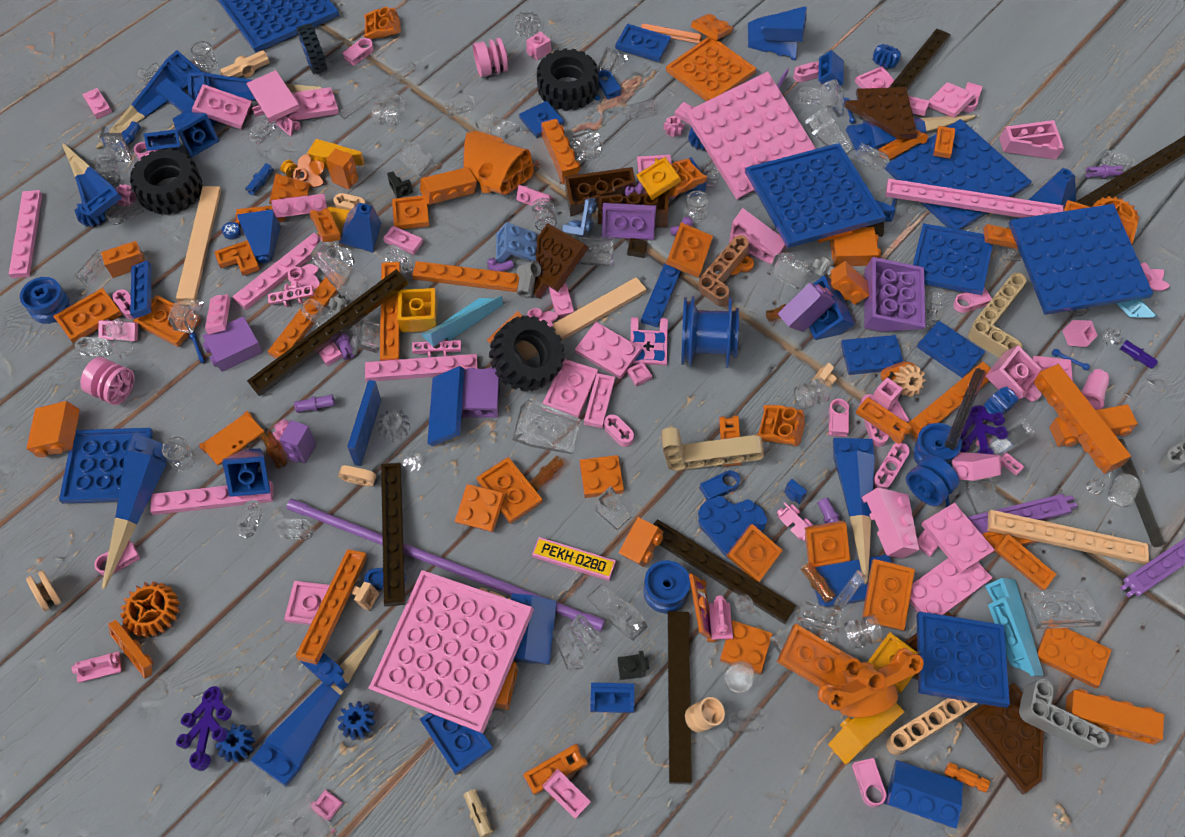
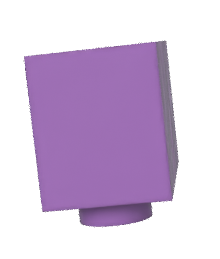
(297, 442)

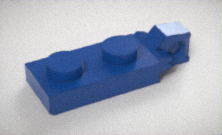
(327, 672)

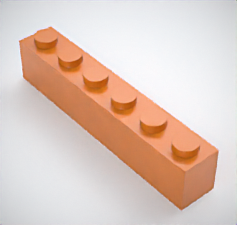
(1081, 419)

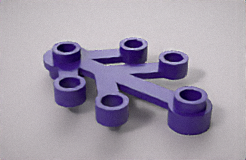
(977, 416)
(211, 699)

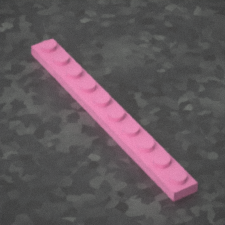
(968, 199)

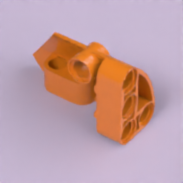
(496, 164)

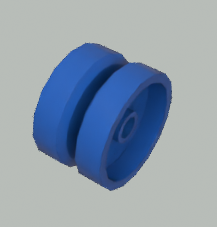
(44, 299)
(932, 442)
(932, 480)
(666, 586)

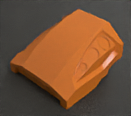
(381, 23)
(689, 176)
(782, 425)

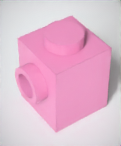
(538, 46)
(1079, 333)
(887, 393)

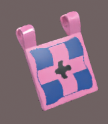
(651, 343)

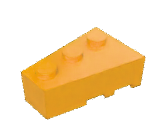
(860, 732)

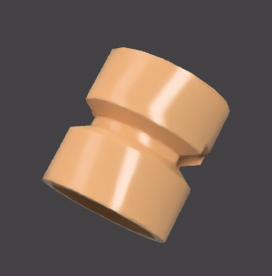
(705, 714)

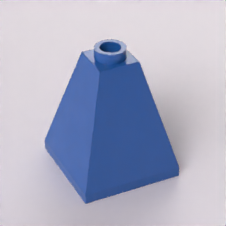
(195, 132)
(1057, 189)
(361, 227)
(261, 232)
(246, 473)

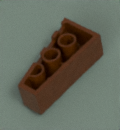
(596, 184)
(660, 202)

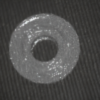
(744, 604)

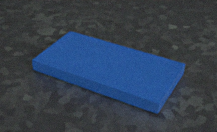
(446, 406)
(364, 423)
(839, 575)

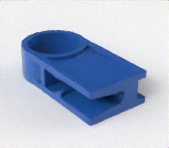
(609, 87)
(716, 487)

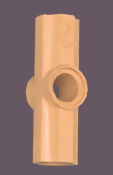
(245, 66)

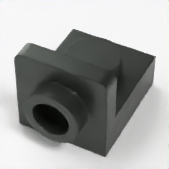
(398, 187)
(632, 666)

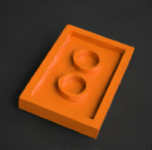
(689, 250)
(84, 315)
(158, 322)
(519, 493)
(888, 594)
(1074, 655)
(809, 657)

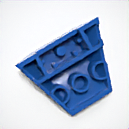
(757, 42)

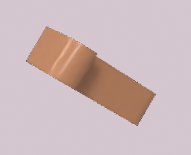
(737, 250)

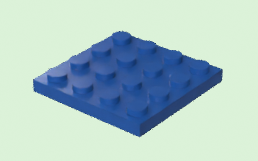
(953, 258)
(96, 465)
(962, 659)

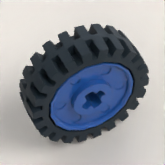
(312, 48)

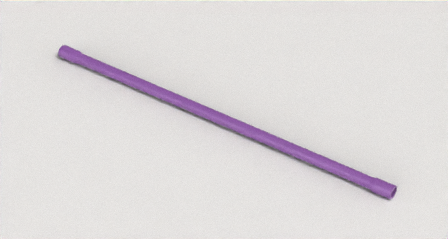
(305, 510)

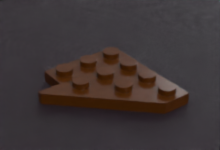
(886, 109)
(557, 257)
(1010, 740)

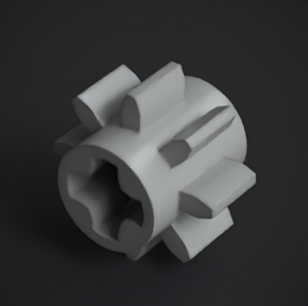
(823, 266)
(339, 302)

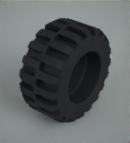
(567, 64)
(164, 165)
(545, 342)

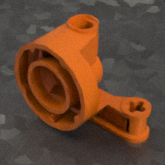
(865, 690)

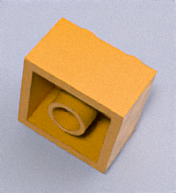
(417, 309)

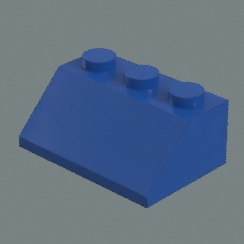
(835, 319)
(538, 636)
(925, 794)

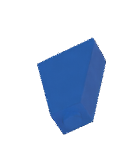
(785, 25)

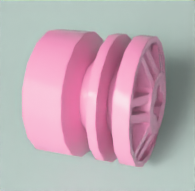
(490, 57)
(107, 380)

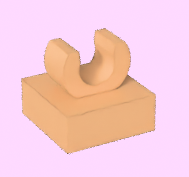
(825, 374)
(365, 595)

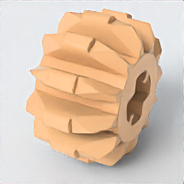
(910, 379)

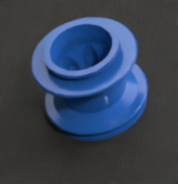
(709, 331)

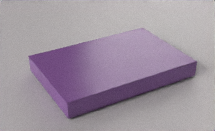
(629, 221)

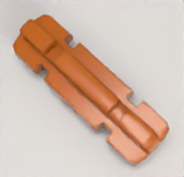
(967, 777)

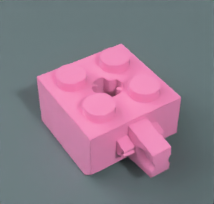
(1017, 373)

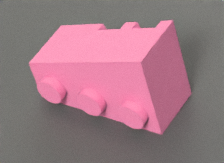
(1032, 139)
(762, 240)
(894, 520)

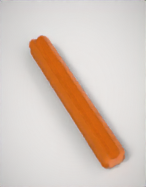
(674, 33)

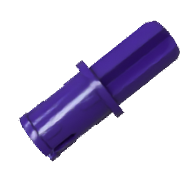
(1138, 354)

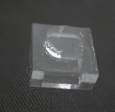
(780, 638)

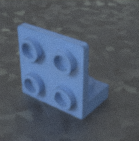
(582, 227)
(516, 242)

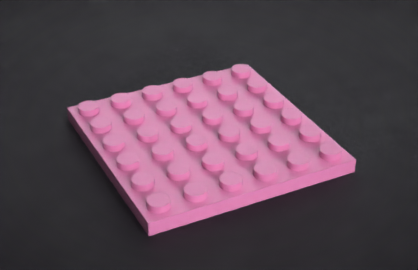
(747, 129)
(452, 650)

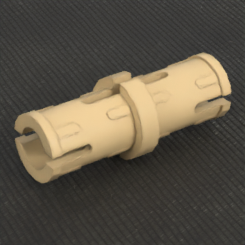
(478, 813)

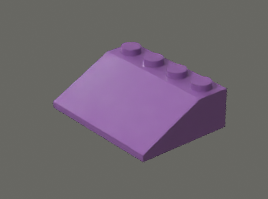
(894, 296)

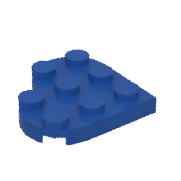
(727, 522)

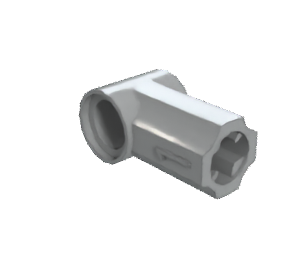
(527, 274)

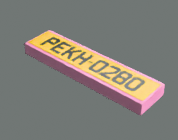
(574, 559)

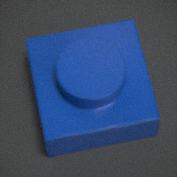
(795, 491)

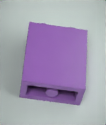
(807, 307)
(232, 345)
(480, 393)

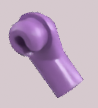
(639, 189)
(686, 220)
(495, 266)

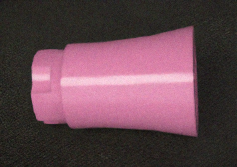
(1096, 388)

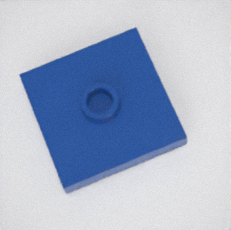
(536, 115)

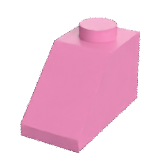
(976, 466)

